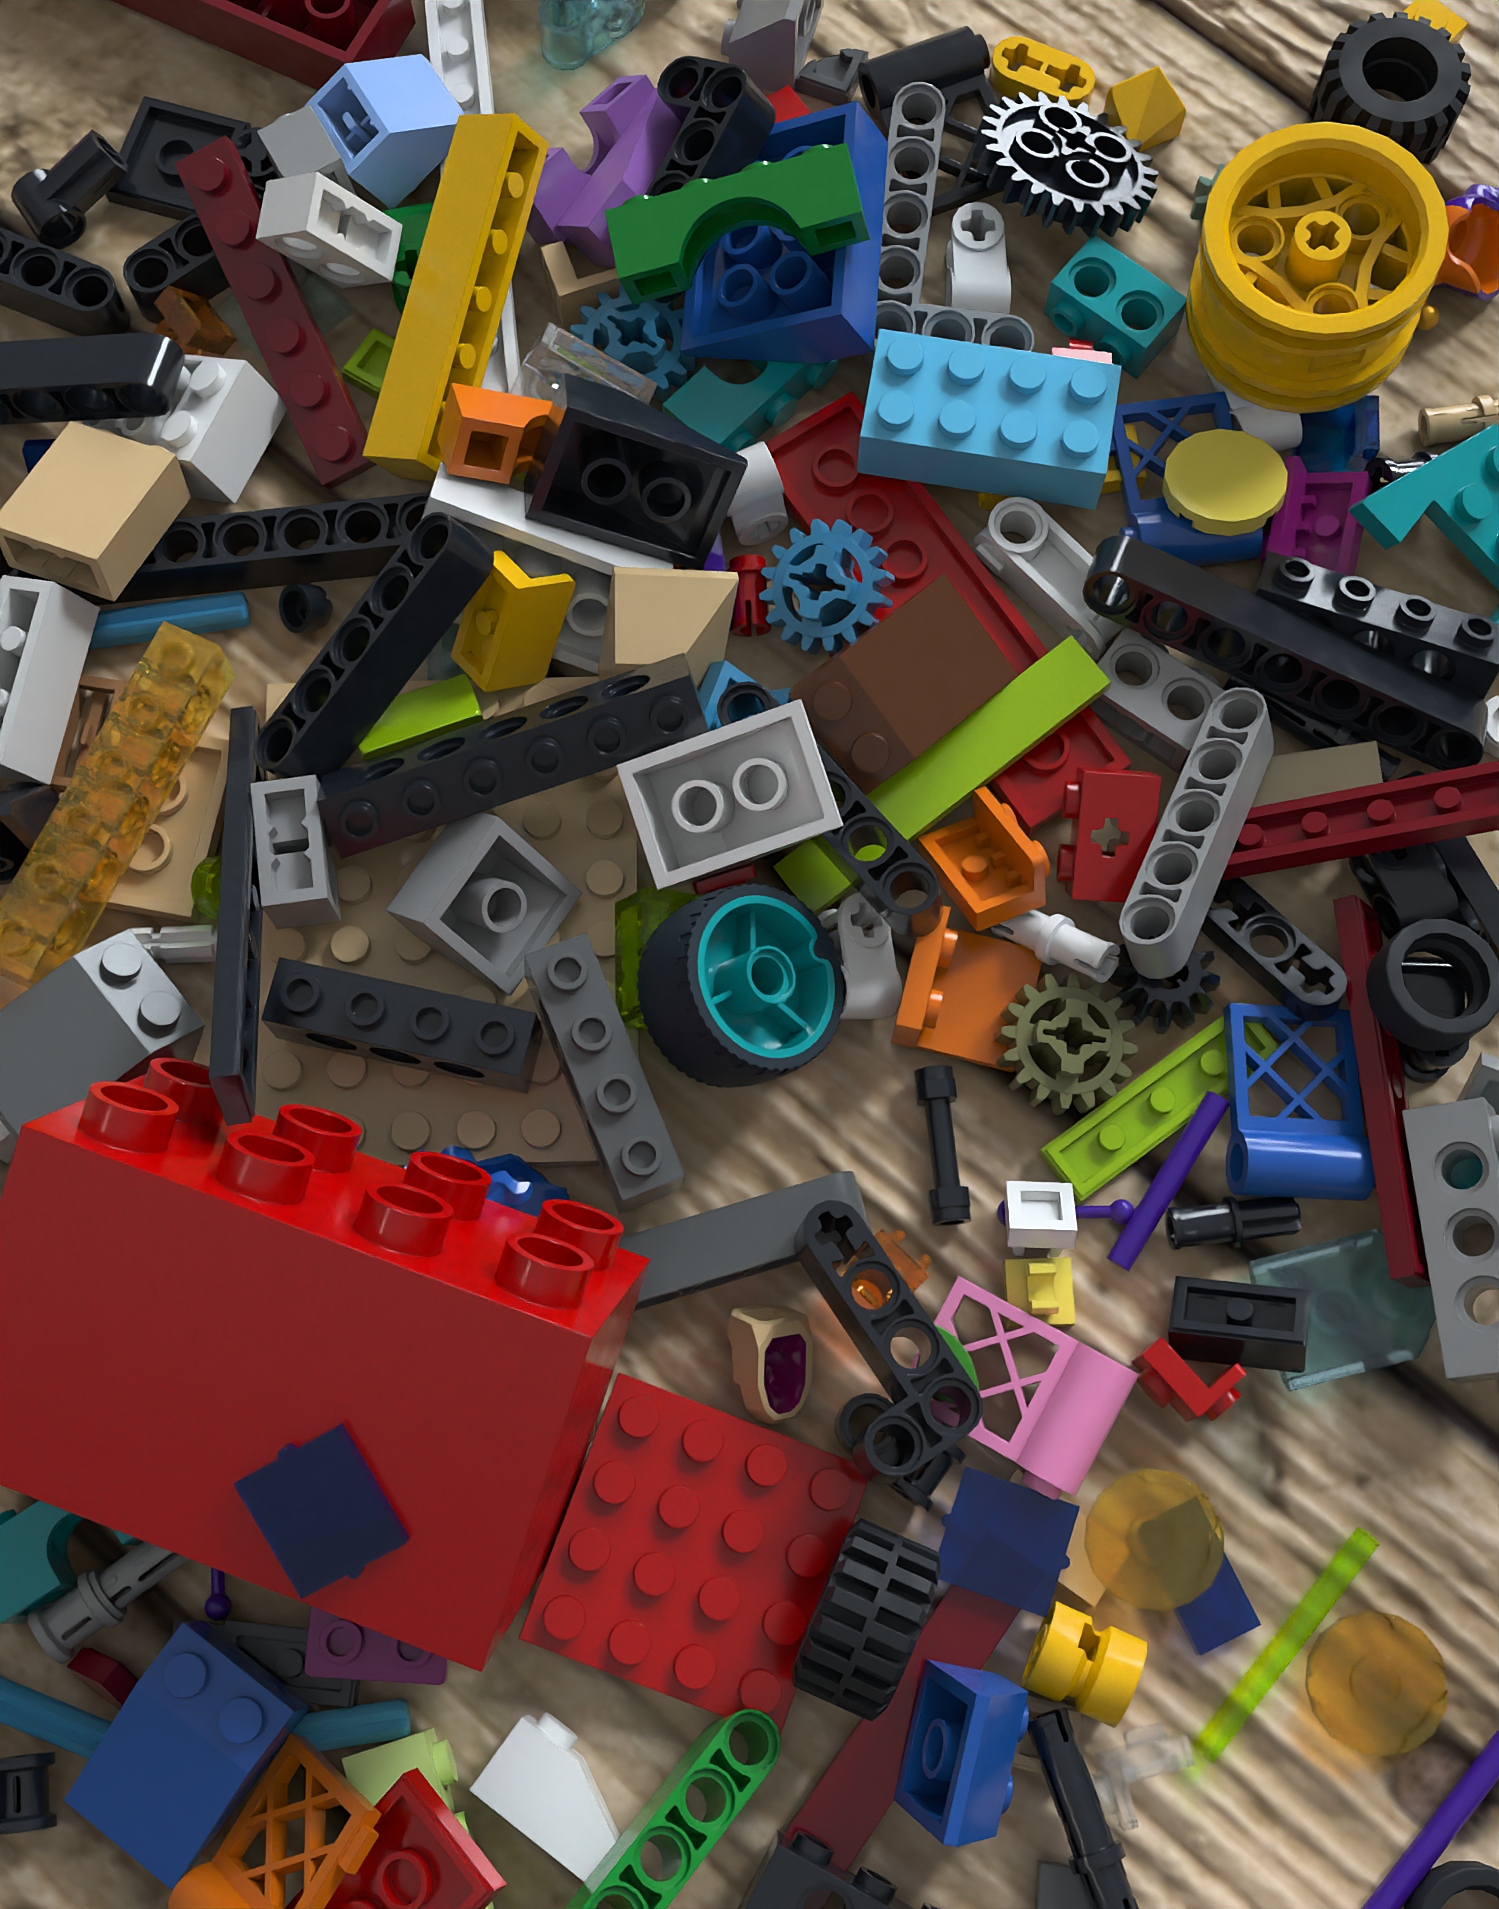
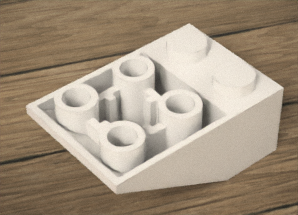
(214, 425)

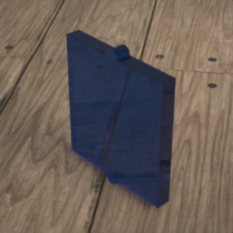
(321, 1510)
(1006, 1541)

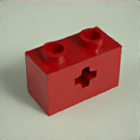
(1132, 805)

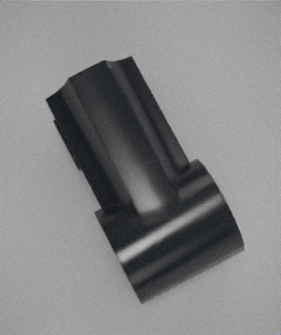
(58, 198)

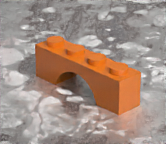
(490, 432)

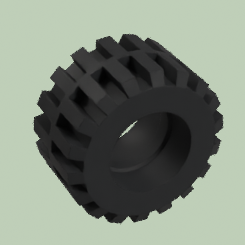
(1401, 59)
(867, 1620)

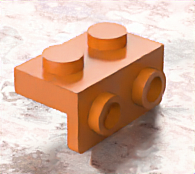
(988, 863)

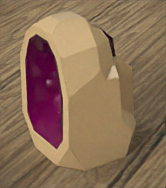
(771, 1360)

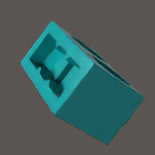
(1124, 297)

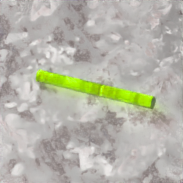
(1285, 1645)

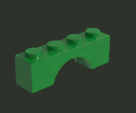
(666, 235)

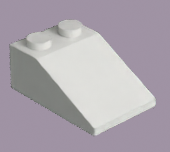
(729, 796)

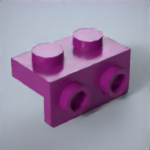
(1316, 518)
(355, 1652)

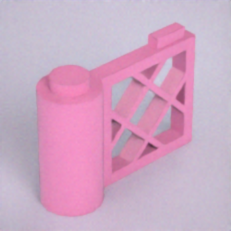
(1069, 1410)

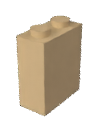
(92, 510)

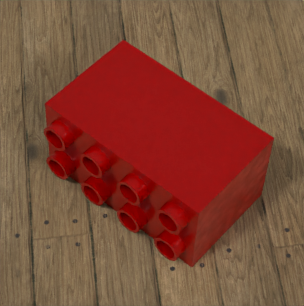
(247, 1285)

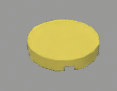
(1224, 481)

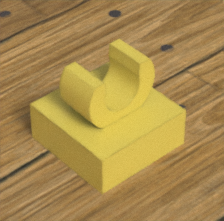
(1040, 1289)

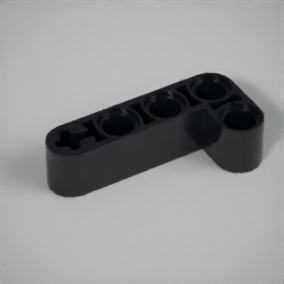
(721, 128)
(872, 1335)

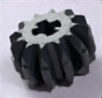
(1177, 1004)

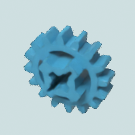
(635, 338)
(829, 564)

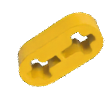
(1044, 71)

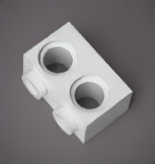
(329, 230)

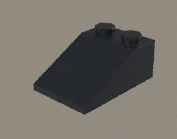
(630, 475)

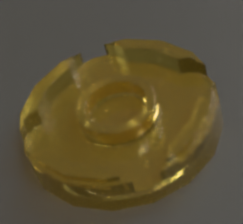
(1154, 1540)
(1376, 1683)

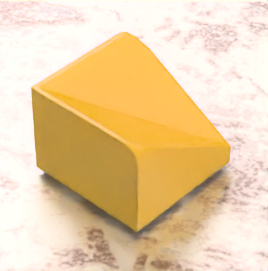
(1146, 107)

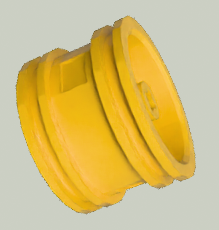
(1328, 219)

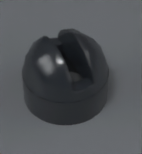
(302, 599)

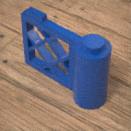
(1151, 518)
(1301, 1154)

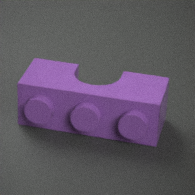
(560, 179)

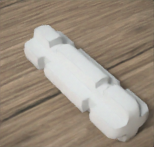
(180, 943)

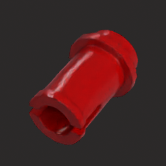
(747, 596)

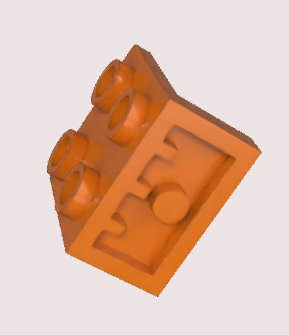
(958, 991)

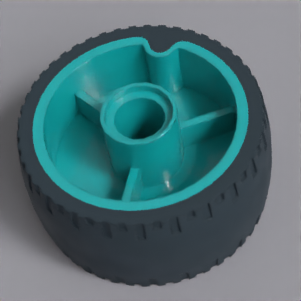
(741, 986)

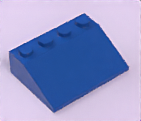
(763, 291)

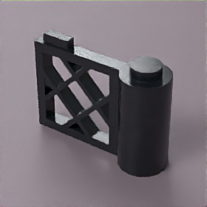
(956, 67)

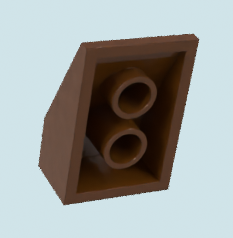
(903, 684)

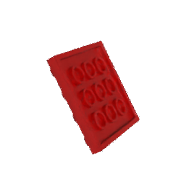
(693, 1552)

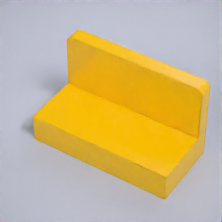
(511, 626)

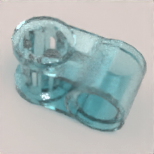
(581, 28)

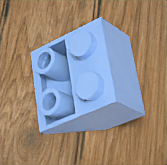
(388, 122)

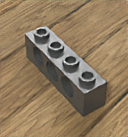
(603, 1073)

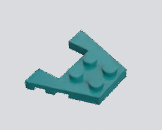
(1455, 493)

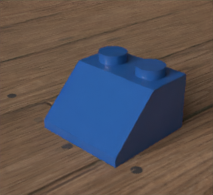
(961, 1752)

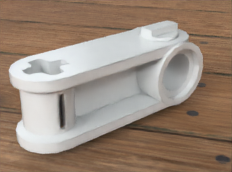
(1044, 571)

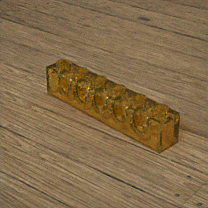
(110, 803)

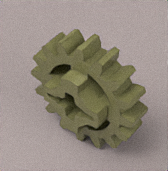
(1086, 1025)

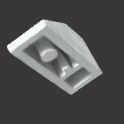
(549, 1794)

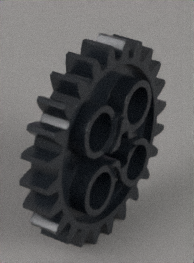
(1064, 164)

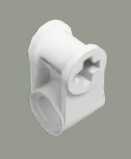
(977, 261)
(758, 505)
(866, 959)

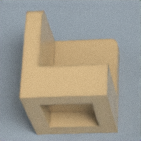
(575, 284)

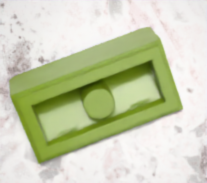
(423, 716)

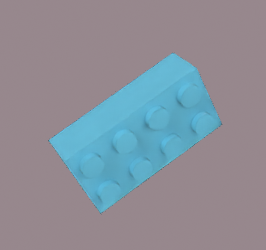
(988, 419)

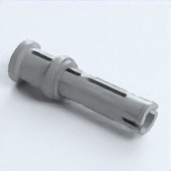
(99, 1599)

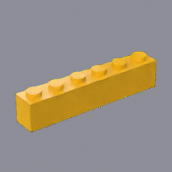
(456, 287)

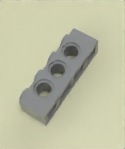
(1436, 1142)

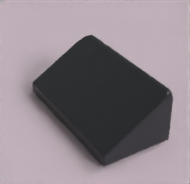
(1240, 1324)

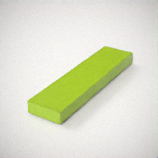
(1147, 1110)

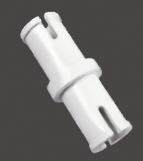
(1059, 941)

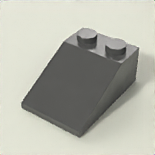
(90, 1024)

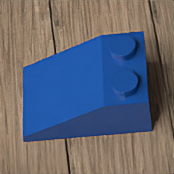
(184, 1750)

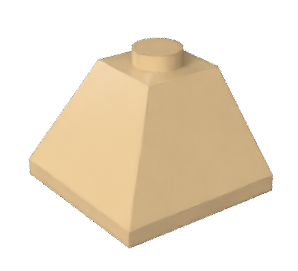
(666, 614)

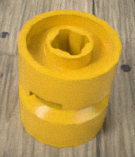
(1084, 1664)

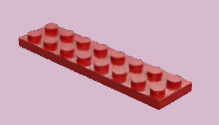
(822, 483)

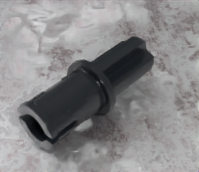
(1231, 1221)

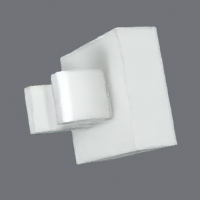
(1040, 1216)

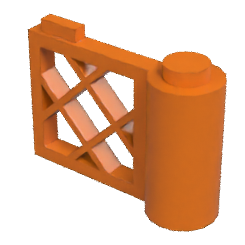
(233, 1885)

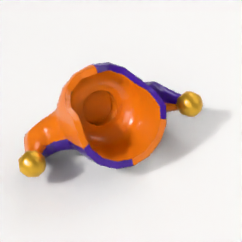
(1471, 249)

